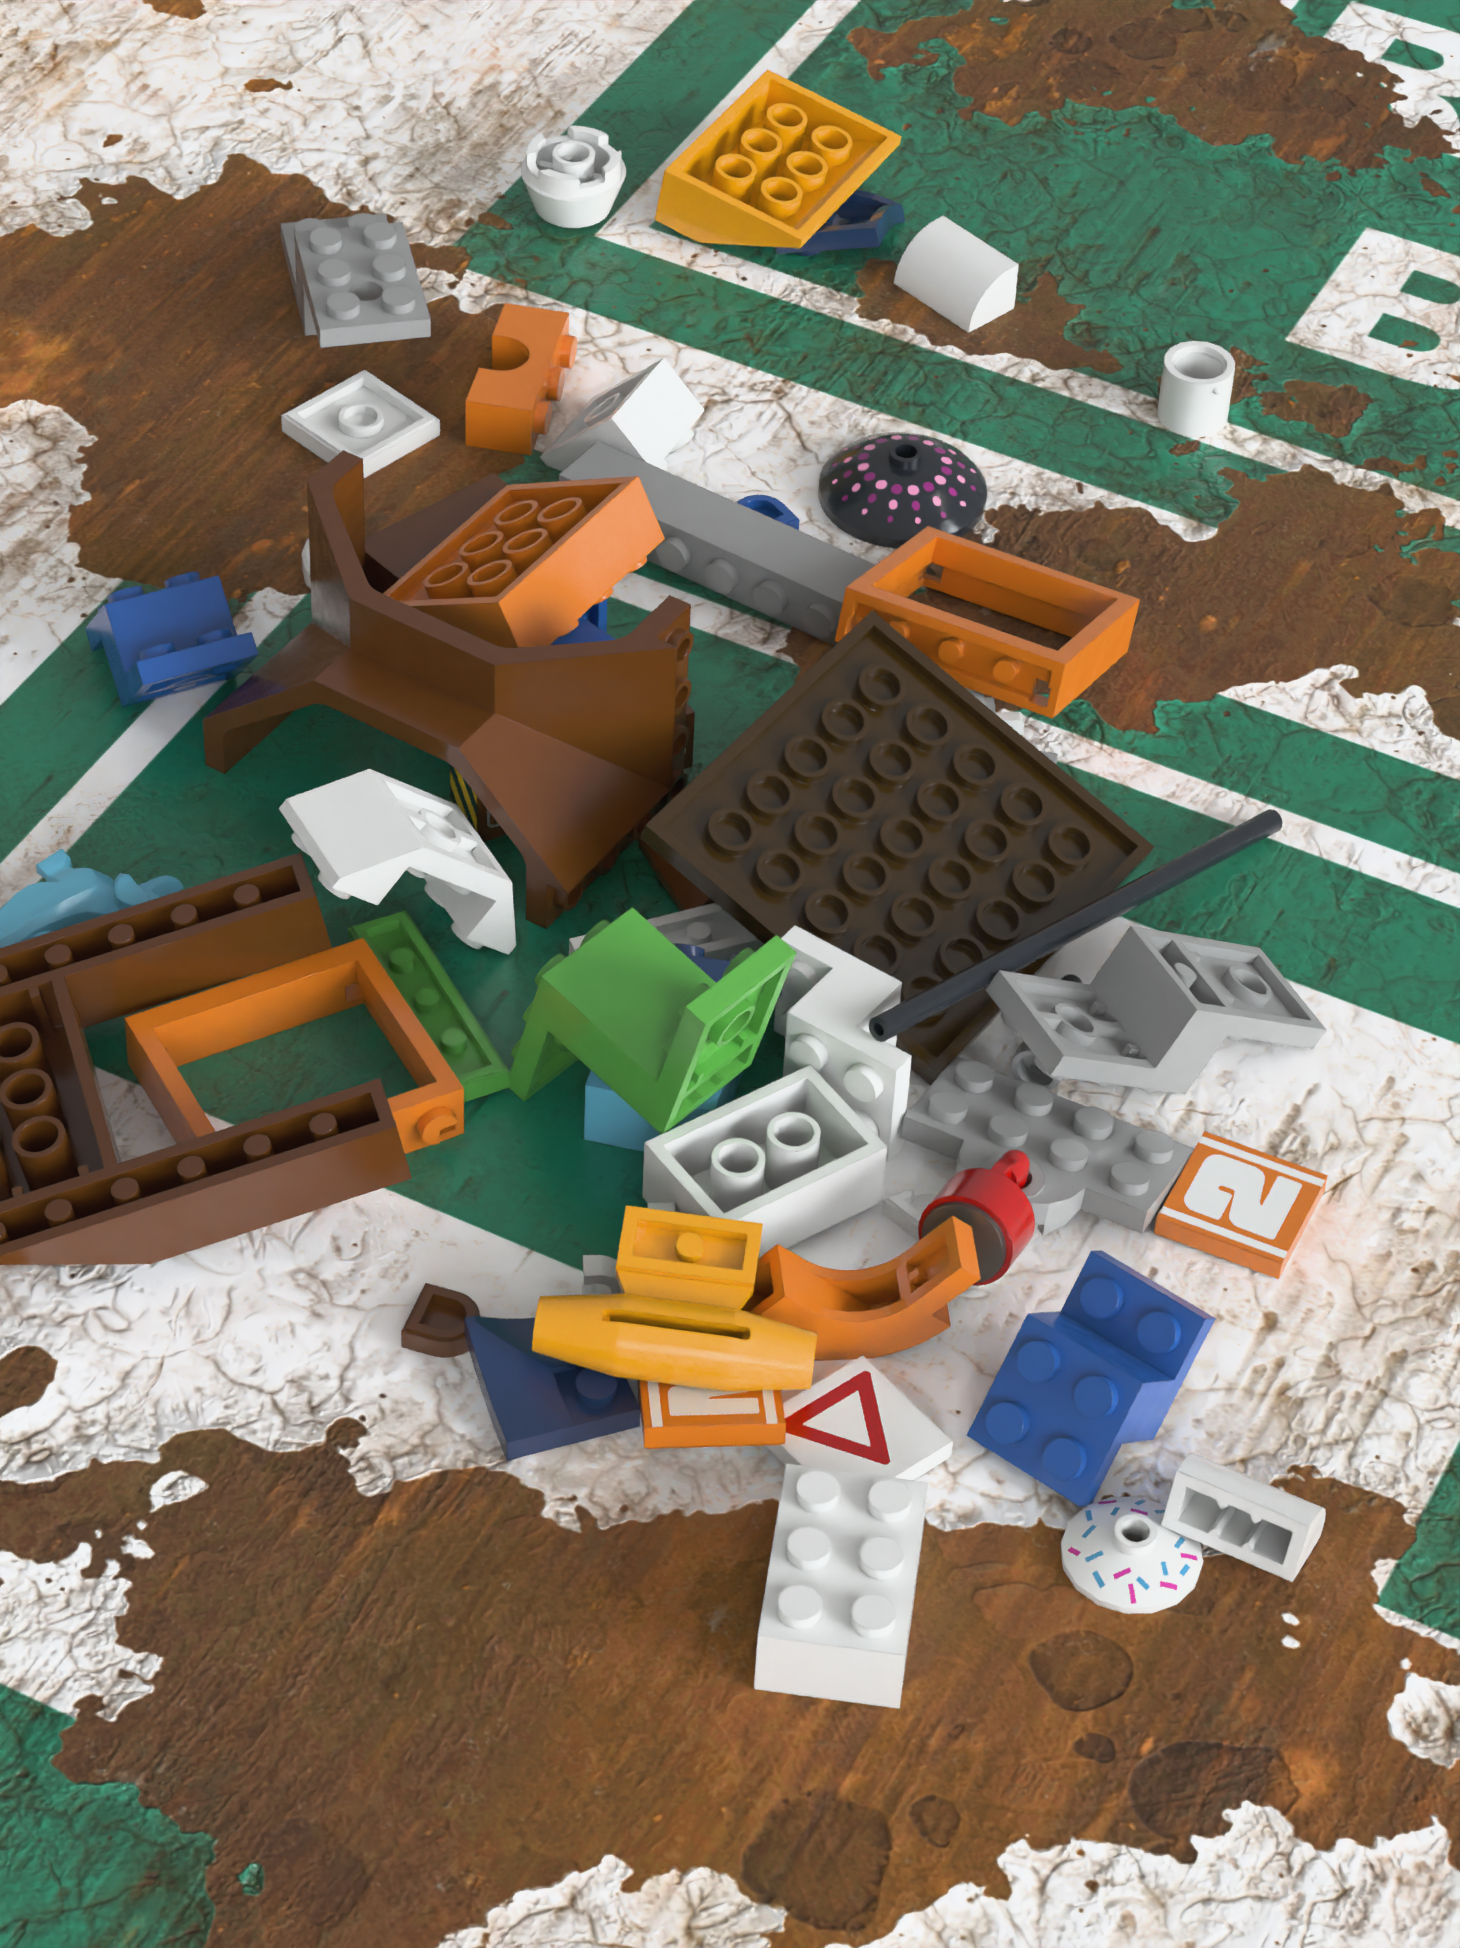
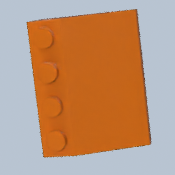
(534, 559)

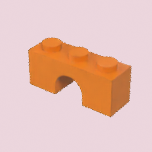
(515, 398)

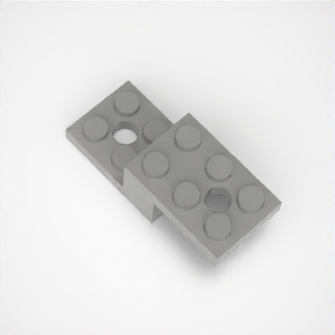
(355, 280)
(1154, 1011)

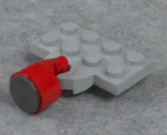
(1033, 1161)

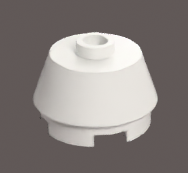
(573, 176)

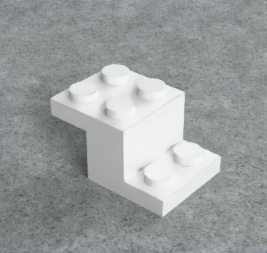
(827, 1026)

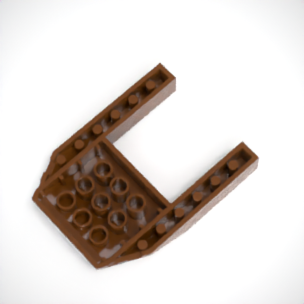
(59, 1161)

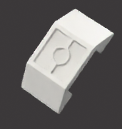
(377, 827)

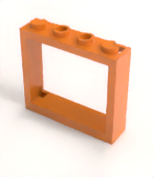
(980, 655)
(281, 1000)

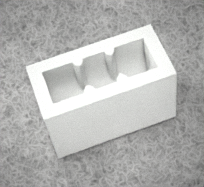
(958, 275)
(1242, 1516)

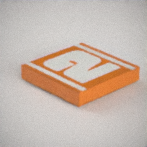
(1240, 1204)
(709, 1418)

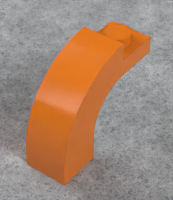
(873, 1307)

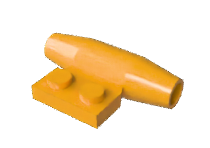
(679, 1311)

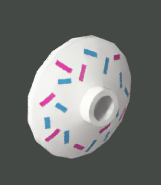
(1127, 1573)

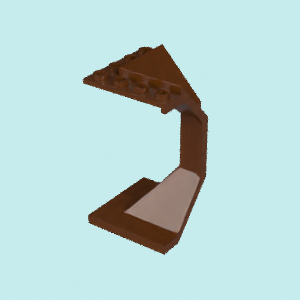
(552, 739)

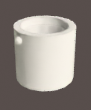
(1195, 388)

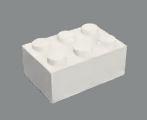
(771, 1158)
(841, 1586)

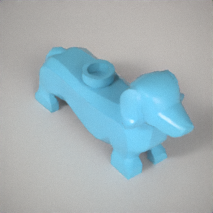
(72, 898)

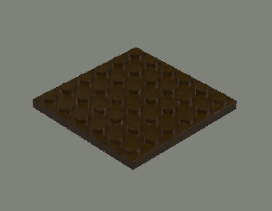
(895, 829)

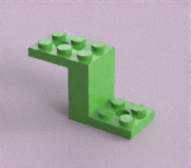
(647, 1018)

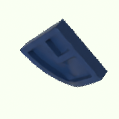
(856, 224)
(541, 1399)

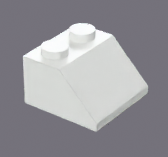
(640, 416)

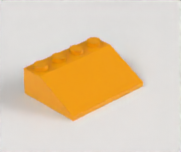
(771, 168)

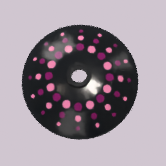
(898, 485)

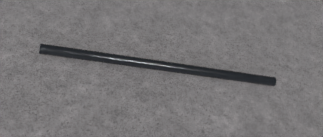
(1073, 926)

